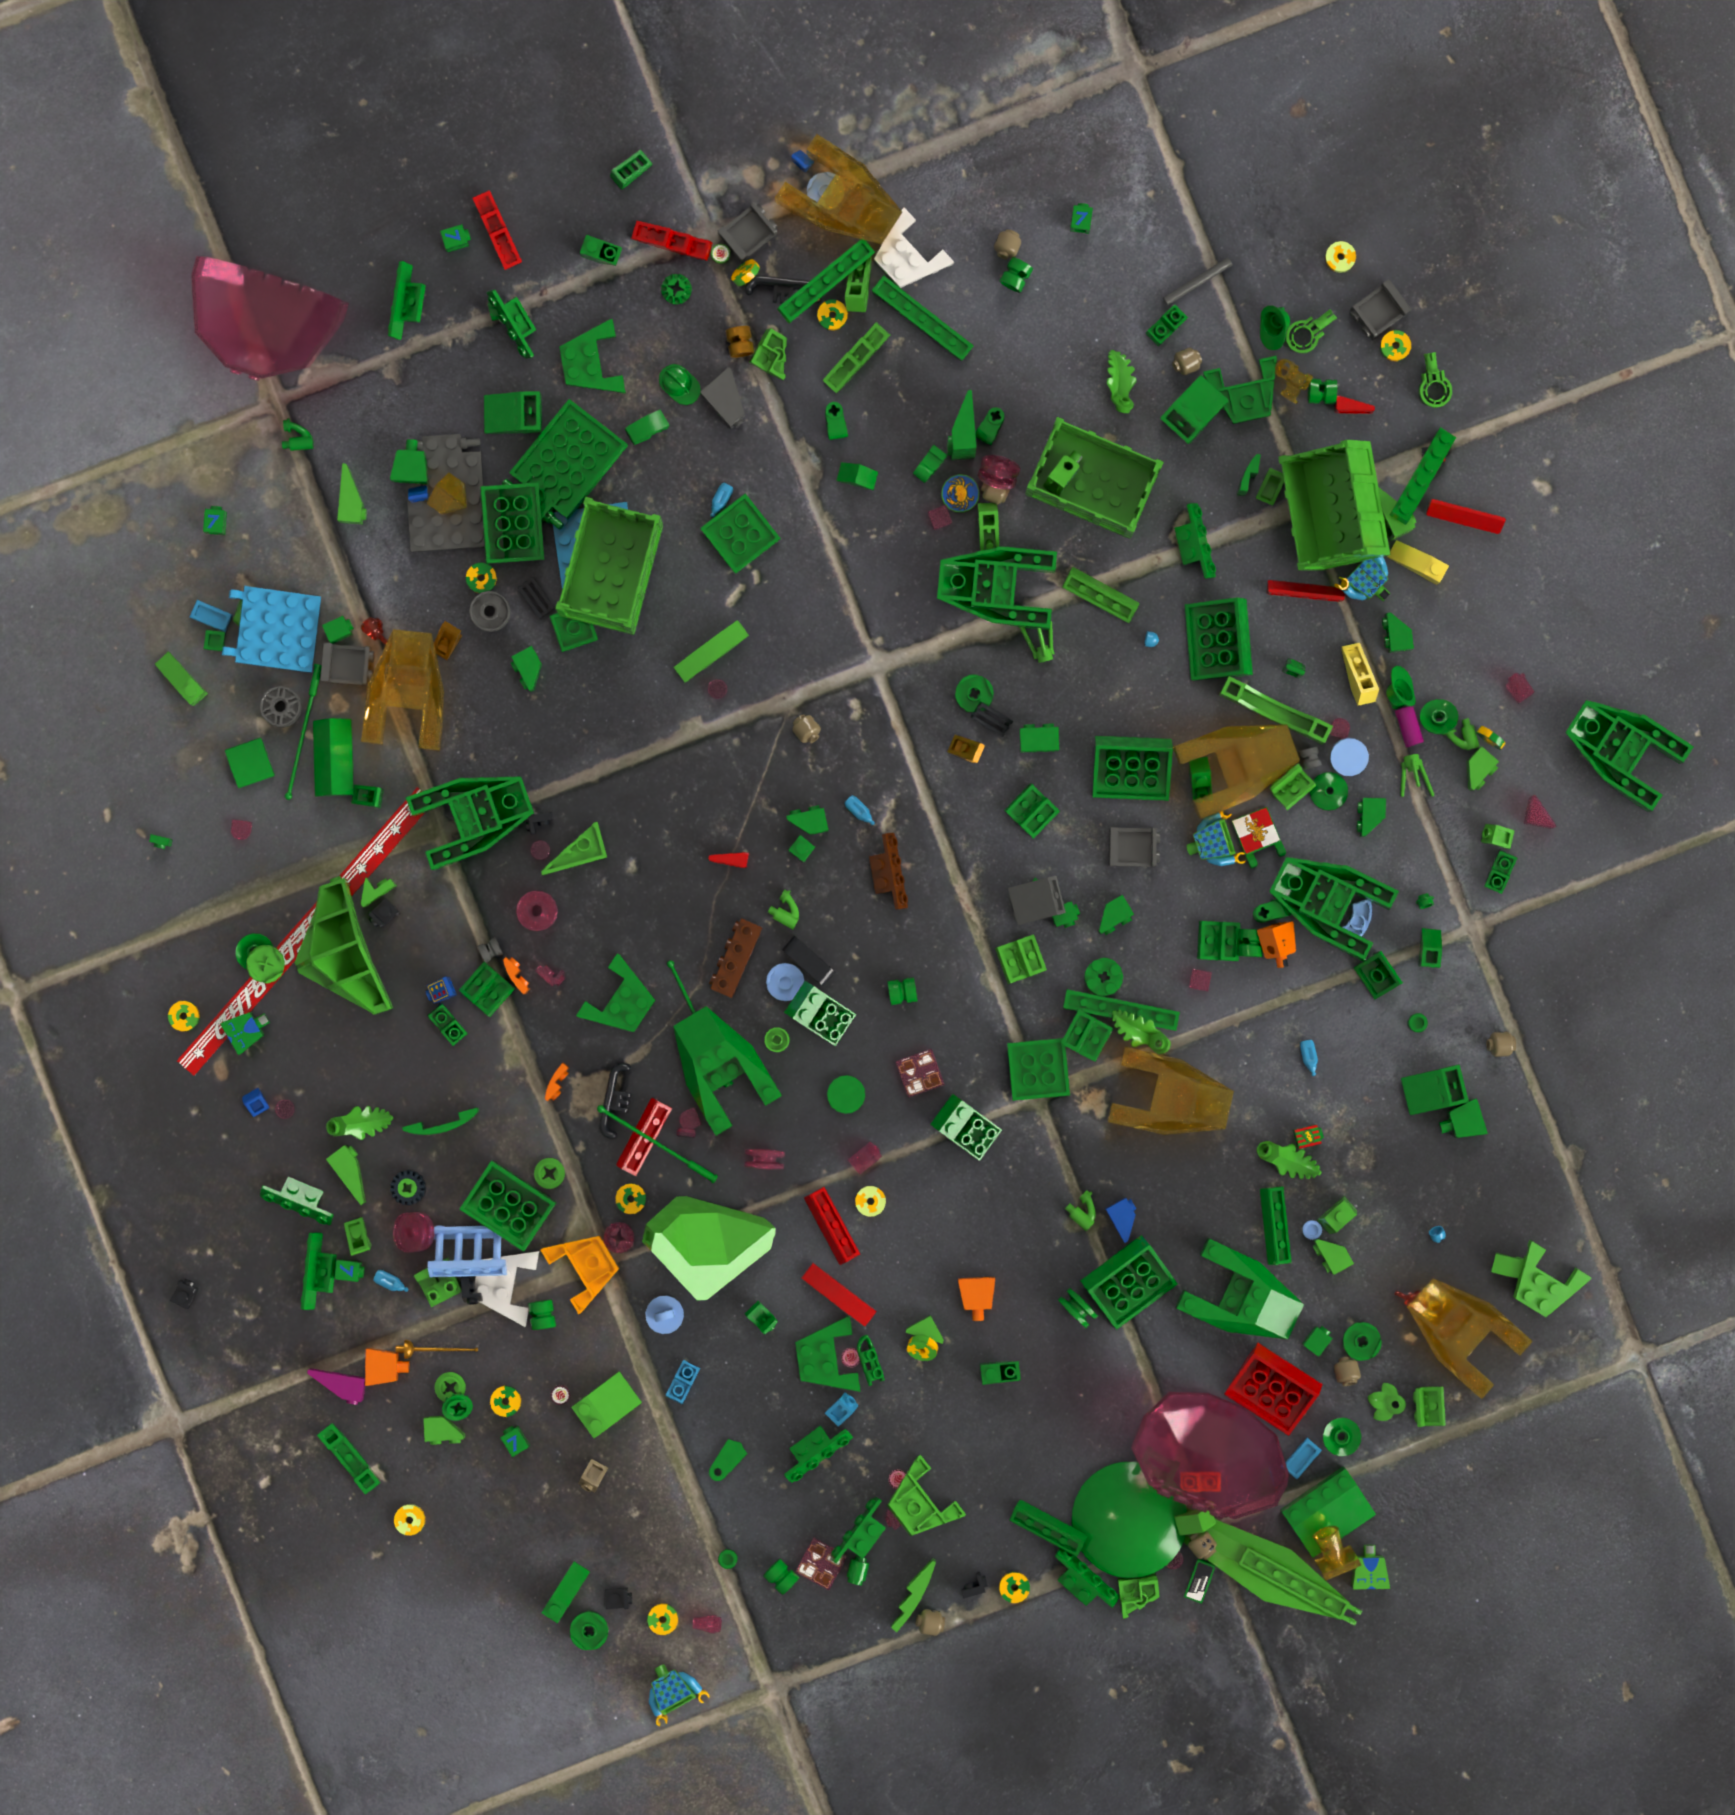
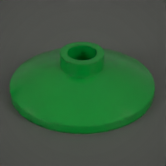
(1439, 709)
(1321, 798)
(246, 944)
(1349, 1443)

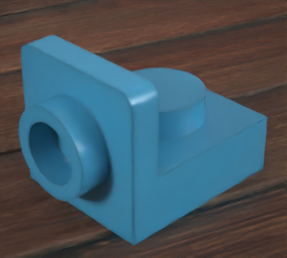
(842, 1409)

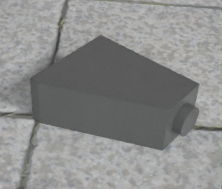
(725, 399)

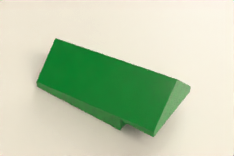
(333, 757)

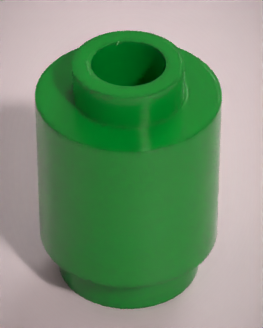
(857, 1570)

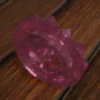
(626, 1232)

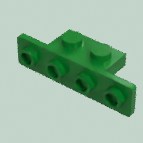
(406, 302)
(515, 319)
(1193, 542)
(300, 1198)
(318, 1271)
(813, 1450)
(862, 1535)
(1083, 1582)

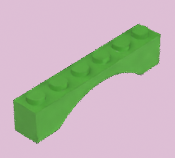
(1275, 711)

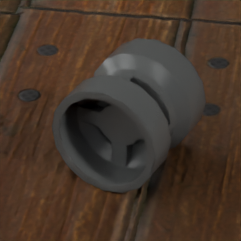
(1310, 758)
(494, 948)

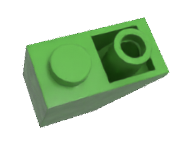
(1479, 766)
(1335, 1256)
(441, 1429)

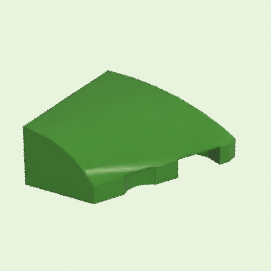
(771, 354)
(1137, 1592)

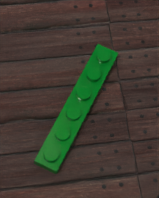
(825, 280)
(922, 318)
(1422, 476)
(1105, 1006)

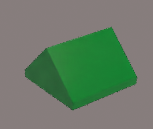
(1378, 975)

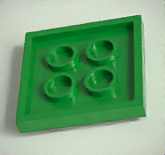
(740, 533)
(1038, 1069)

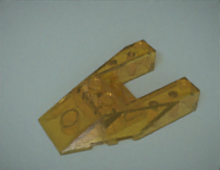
(851, 203)
(407, 679)
(1248, 759)
(1182, 1098)
(1456, 1325)

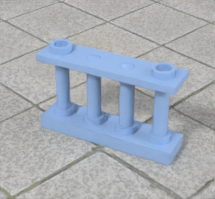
(461, 1267)

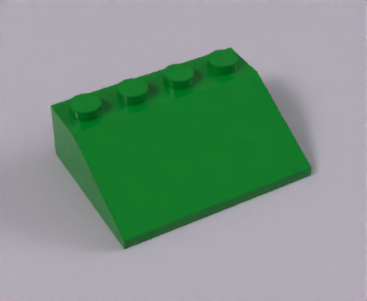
(962, 442)
(512, 523)
(1218, 639)
(1132, 768)
(508, 1205)
(1129, 1282)
(1329, 1503)

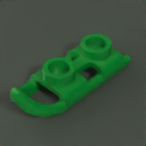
(870, 1356)

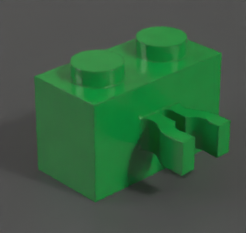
(1039, 739)

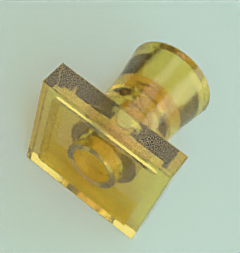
(1335, 1558)

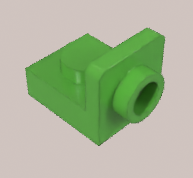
(1497, 836)

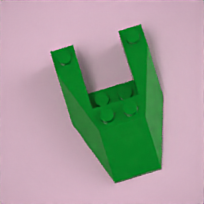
(986, 584)
(1615, 743)
(481, 809)
(1320, 896)
(713, 1057)
(1252, 1301)

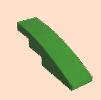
(856, 357)
(711, 651)
(917, 1588)

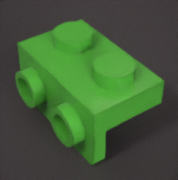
(1292, 787)
(1429, 1406)

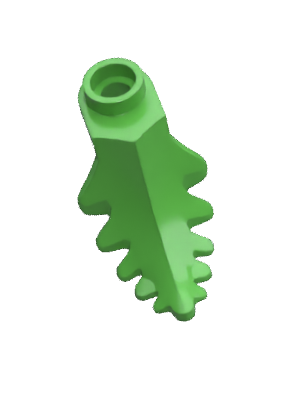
(1120, 381)
(1140, 1032)
(359, 1123)
(1288, 1160)

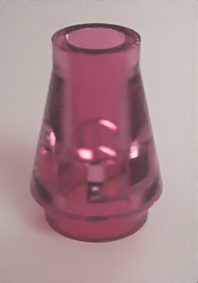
(708, 1623)

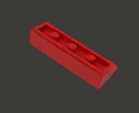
(1465, 516)
(1303, 590)
(639, 1147)
(832, 1225)

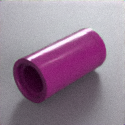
(1409, 726)

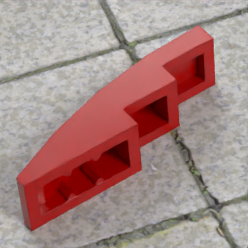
(497, 229)
(671, 240)
(839, 1294)

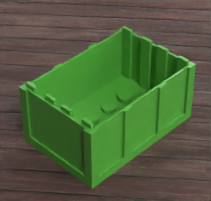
(1107, 487)
(1335, 506)
(610, 566)

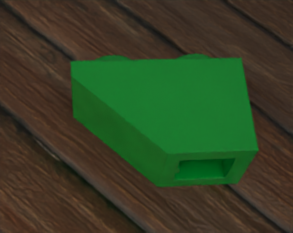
(600, 251)
(1399, 635)
(529, 667)
(1200, 777)
(1371, 812)
(810, 821)
(1114, 913)
(1430, 948)
(1000, 1372)

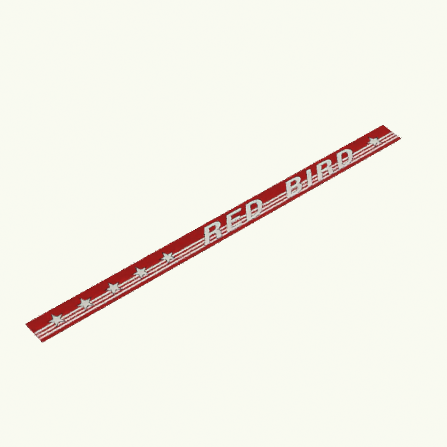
(253, 991)

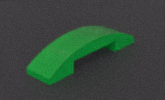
(464, 1116)
(349, 1458)

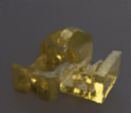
(1295, 378)

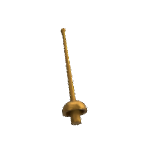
(408, 1349)

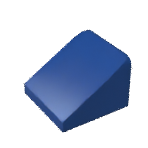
(802, 160)
(418, 494)
(255, 1102)

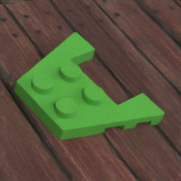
(1541, 1290)
(914, 1507)

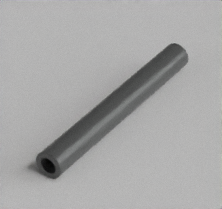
(1197, 281)

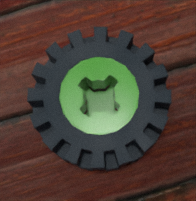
(413, 1183)

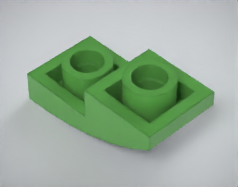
(1507, 1265)

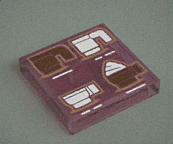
(920, 1073)
(818, 1566)

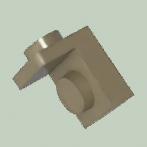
(592, 1476)

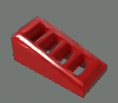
(1350, 406)
(732, 859)

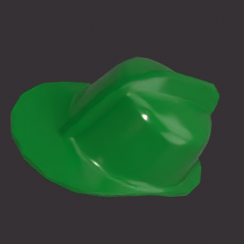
(1273, 327)
(679, 384)
(1400, 690)

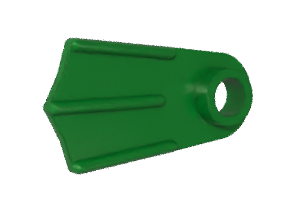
(727, 1459)

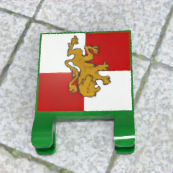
(1256, 833)

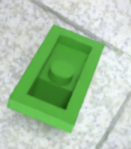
(371, 894)
(357, 1236)

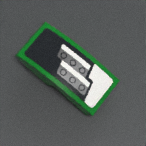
(1199, 1580)

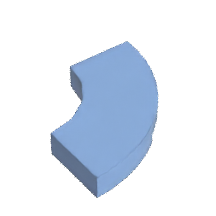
(1360, 917)

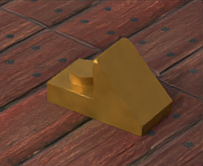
(447, 640)
(966, 749)

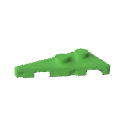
(583, 850)

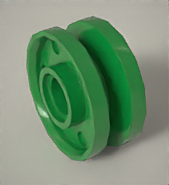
(1078, 1307)

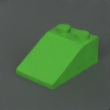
(1394, 527)
(606, 1404)

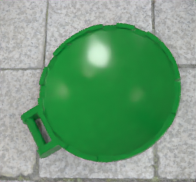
(1126, 1522)

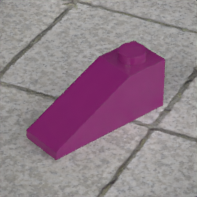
(343, 1385)

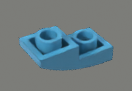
(682, 1382)

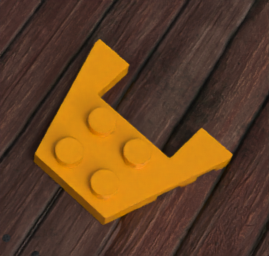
(590, 1261)

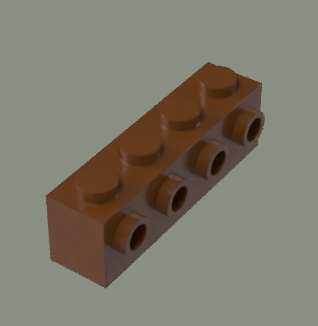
(736, 958)

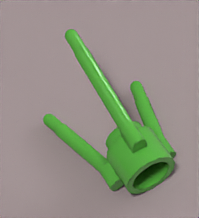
(1043, 653)
(1413, 764)

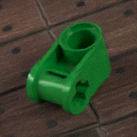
(836, 424)
(988, 428)
(1274, 910)

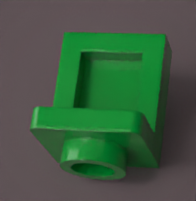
(762, 1317)

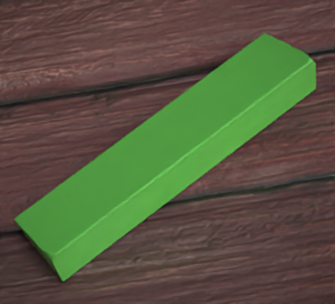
(1100, 595)

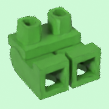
(436, 1290)

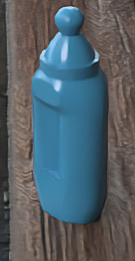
(721, 498)
(858, 809)
(1309, 1055)
(389, 1281)

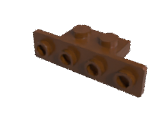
(887, 872)

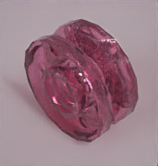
(998, 472)
(548, 914)
(764, 1159)
(413, 1232)

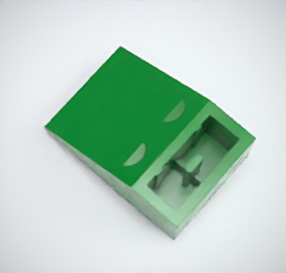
(1194, 409)
(513, 412)
(820, 1013)
(1434, 1089)
(966, 1127)

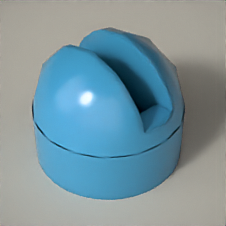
(1151, 639)
(1437, 1233)

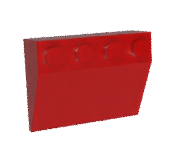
(1273, 1389)

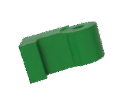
(930, 464)

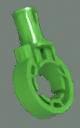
(1320, 323)
(1431, 367)

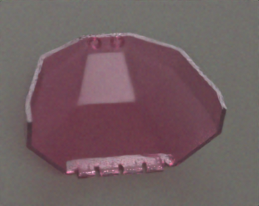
(257, 322)
(1210, 1455)

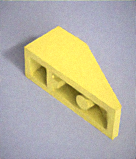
(1418, 562)
(1359, 674)

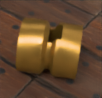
(739, 348)

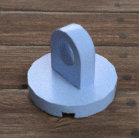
(664, 1314)

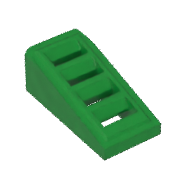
(617, 178)
(1294, 668)

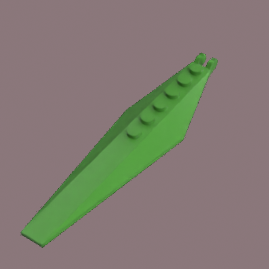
(1274, 1572)

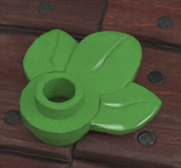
(1383, 1402)

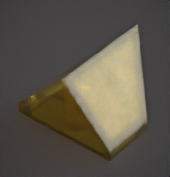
(448, 495)

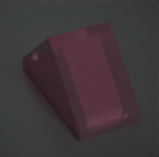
(1537, 815)

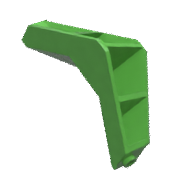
(337, 953)
(706, 1243)

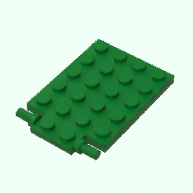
(568, 461)

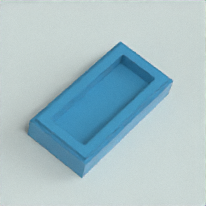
(211, 616)
(1302, 1458)

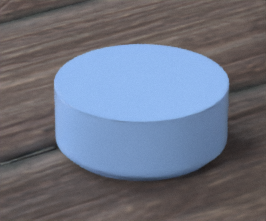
(1312, 1229)

